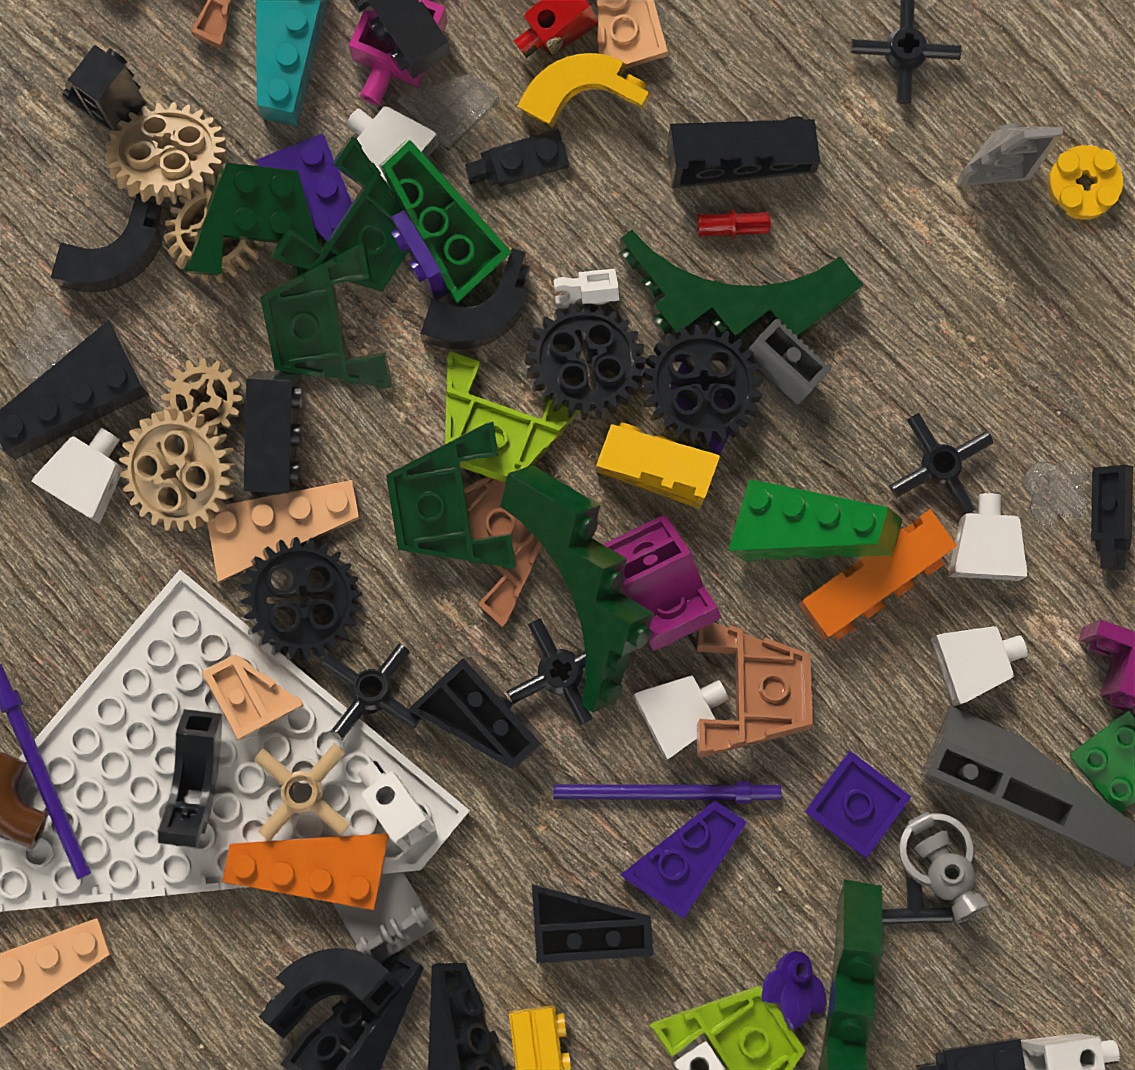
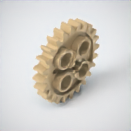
(166, 153)
(154, 488)

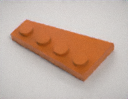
(324, 869)

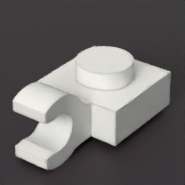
(592, 286)

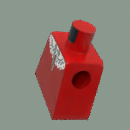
(569, 22)

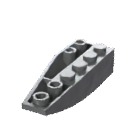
(1026, 784)

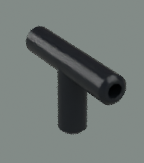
(915, 912)

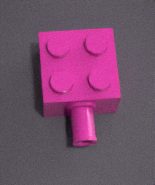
(375, 54)

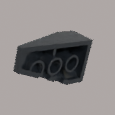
(354, 1034)

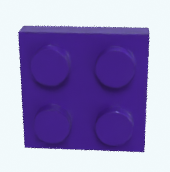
(857, 804)

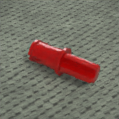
(733, 224)

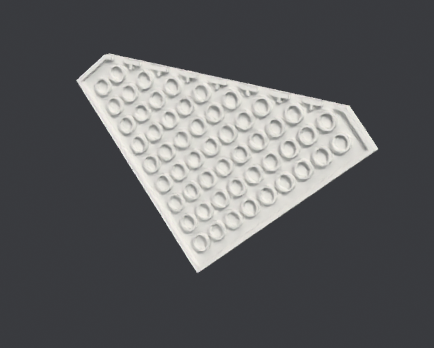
(116, 763)

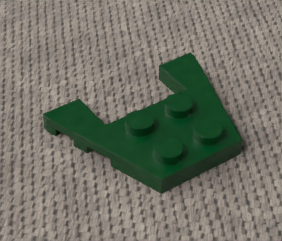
(252, 206)
(364, 222)
(307, 325)
(432, 506)

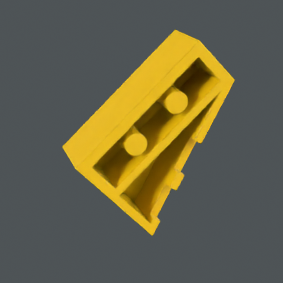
(657, 464)

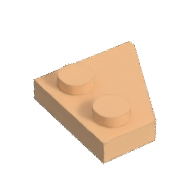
(247, 696)

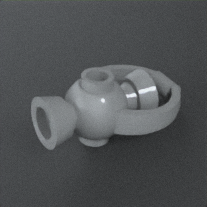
(944, 863)

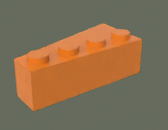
(876, 577)

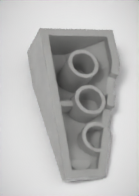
(1010, 155)

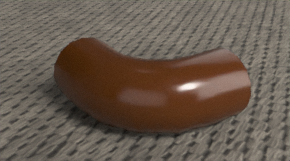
(17, 820)

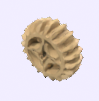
(182, 236)

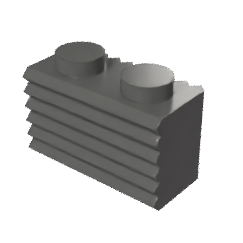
(788, 361)

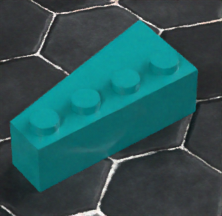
(285, 55)

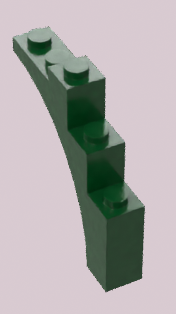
(736, 308)
(593, 573)
(853, 977)

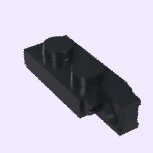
(519, 160)
(1112, 514)
(992, 1055)

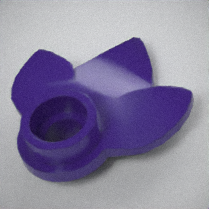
(796, 993)

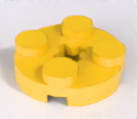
(1099, 166)

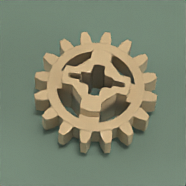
(207, 385)

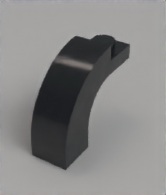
(116, 263)
(479, 325)
(193, 778)
(325, 975)

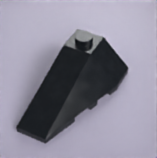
(456, 1025)

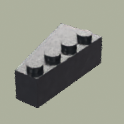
(741, 150)
(72, 393)

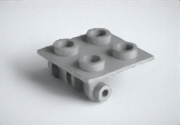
(394, 922)

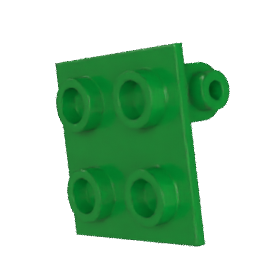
(1110, 761)

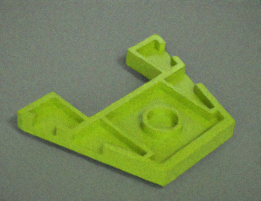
(518, 435)
(738, 1029)

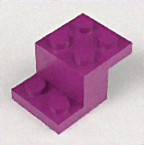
(664, 581)
(1120, 679)

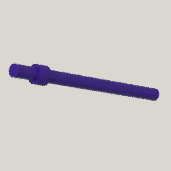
(10, 704)
(741, 792)

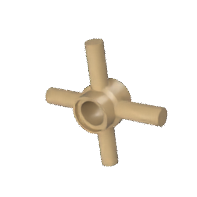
(289, 780)

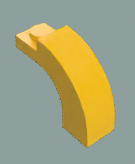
(574, 74)

